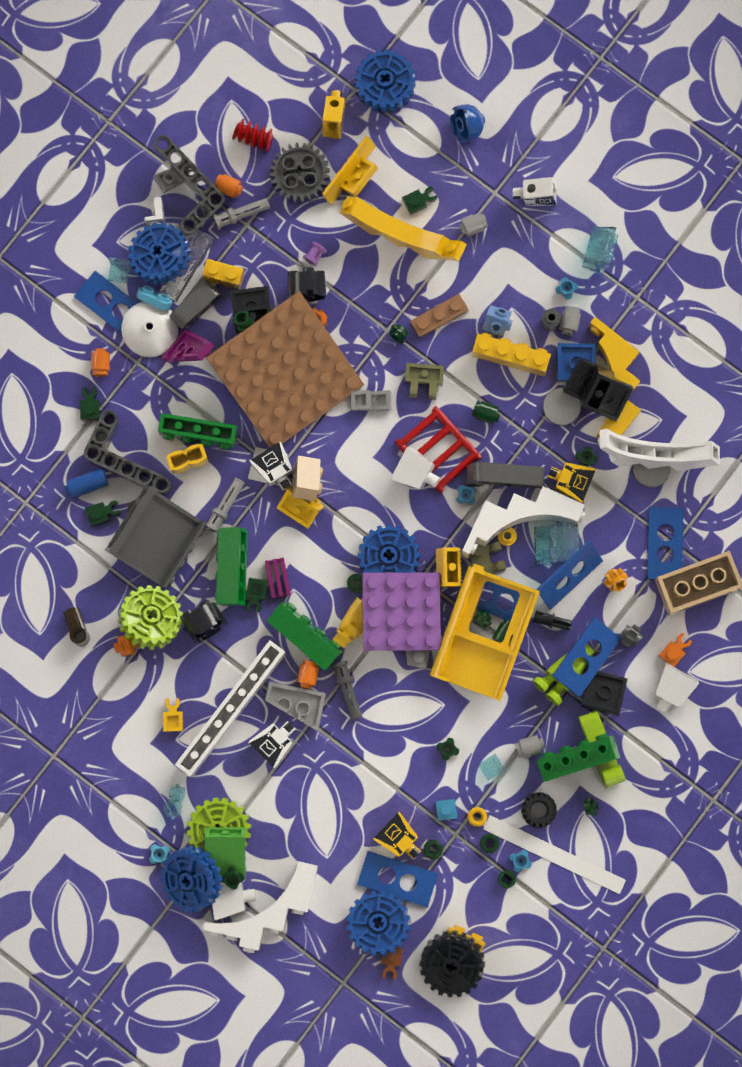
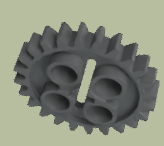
(298, 156)

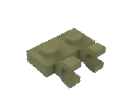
(425, 375)
(482, 558)

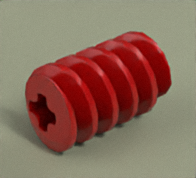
(253, 134)

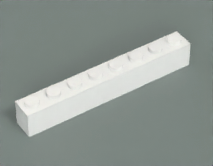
(230, 709)

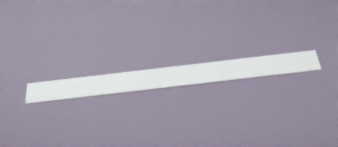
(554, 854)

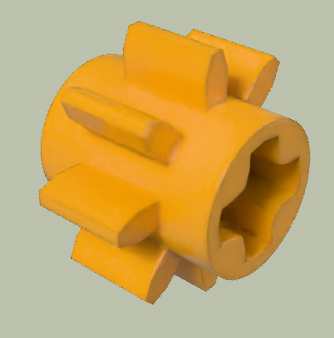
(616, 579)

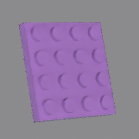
(401, 611)

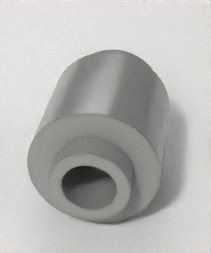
(473, 224)
(570, 321)
(529, 747)

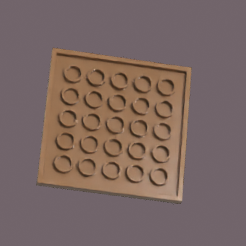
(285, 370)

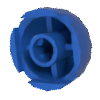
(467, 122)

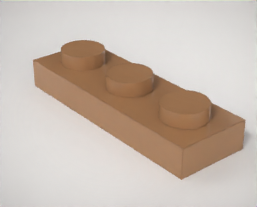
(439, 316)

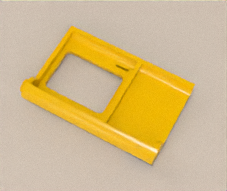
(473, 659)

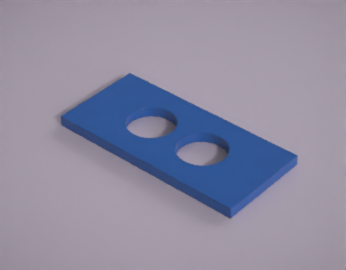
(89, 291)
(674, 518)
(590, 558)
(491, 605)
(567, 676)
(375, 862)

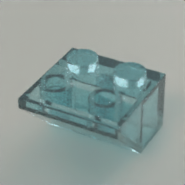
(598, 249)
(555, 543)

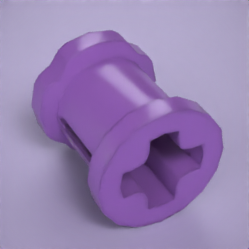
(314, 254)

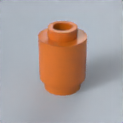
(228, 185)
(100, 362)
(307, 674)

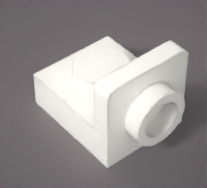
(157, 210)

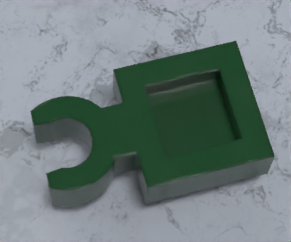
(416, 201)
(90, 407)
(99, 513)
(256, 590)

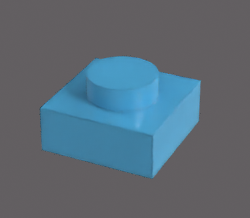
(446, 809)

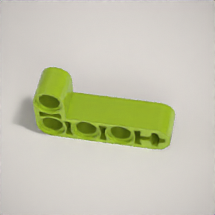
(609, 772)

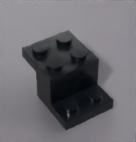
(253, 300)
(598, 389)

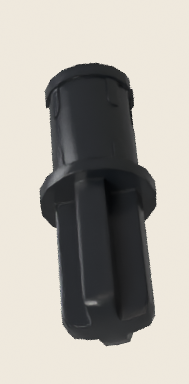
(552, 620)

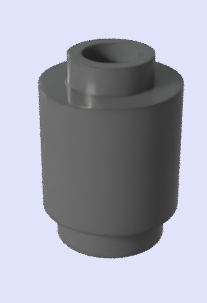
(550, 325)

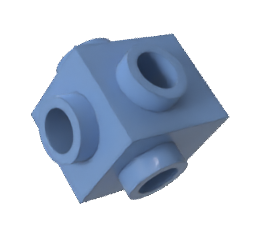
(497, 321)

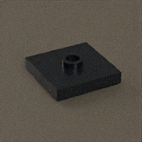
(605, 693)

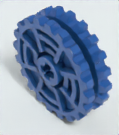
(387, 94)
(157, 240)
(384, 541)
(191, 879)
(376, 908)

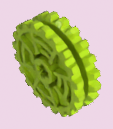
(136, 613)
(216, 813)

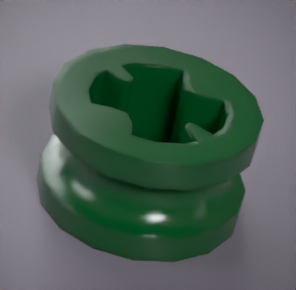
(509, 873)

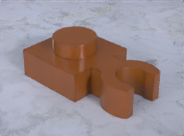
(392, 961)

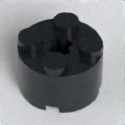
(308, 282)
(203, 621)

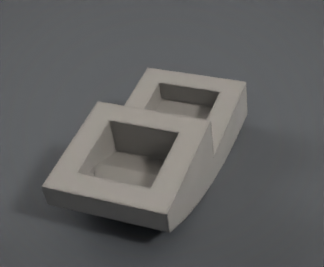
(371, 400)

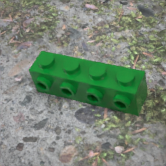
(197, 430)
(231, 566)
(304, 635)
(578, 758)

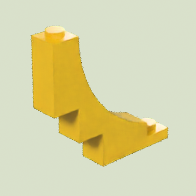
(402, 234)
(619, 357)

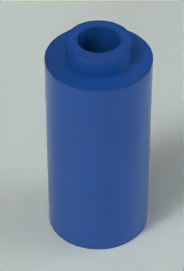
(86, 483)

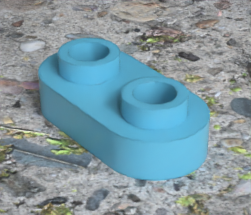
(153, 298)

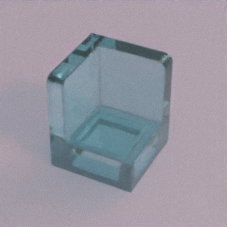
(119, 270)
(491, 767)

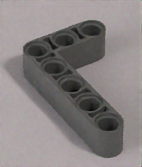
(192, 182)
(120, 462)

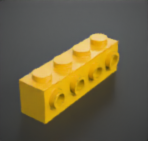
(511, 354)

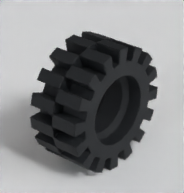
(550, 806)

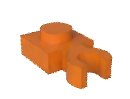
(673, 652)

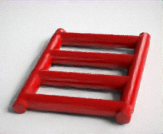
(449, 427)

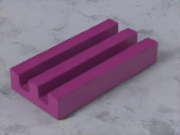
(274, 562)

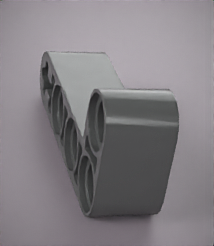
(504, 475)

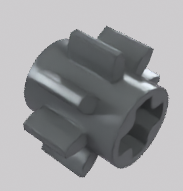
(631, 636)

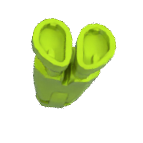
(543, 684)

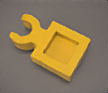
(172, 719)

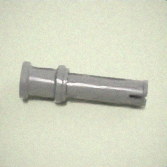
(232, 218)
(220, 513)

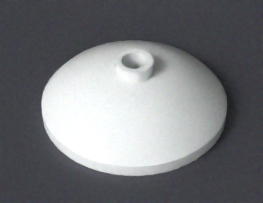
(144, 341)

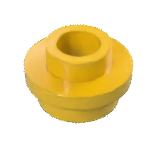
(507, 542)
(472, 821)

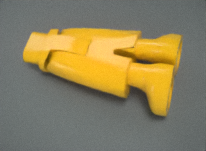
(351, 625)

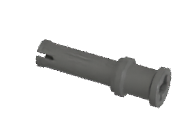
(347, 679)

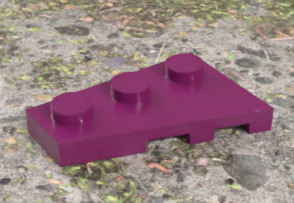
(188, 348)

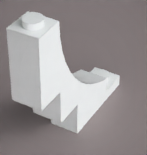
(495, 519)

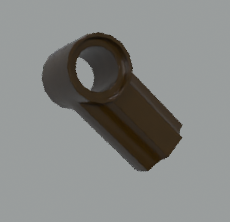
(75, 625)

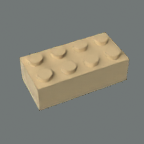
(699, 583)

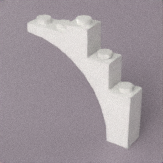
(679, 456)
(251, 930)

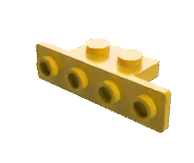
(354, 173)

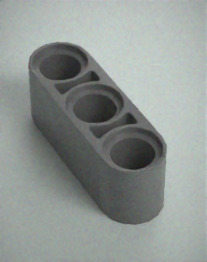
(195, 305)

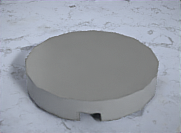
(561, 407)
(650, 477)

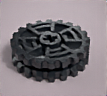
(447, 949)

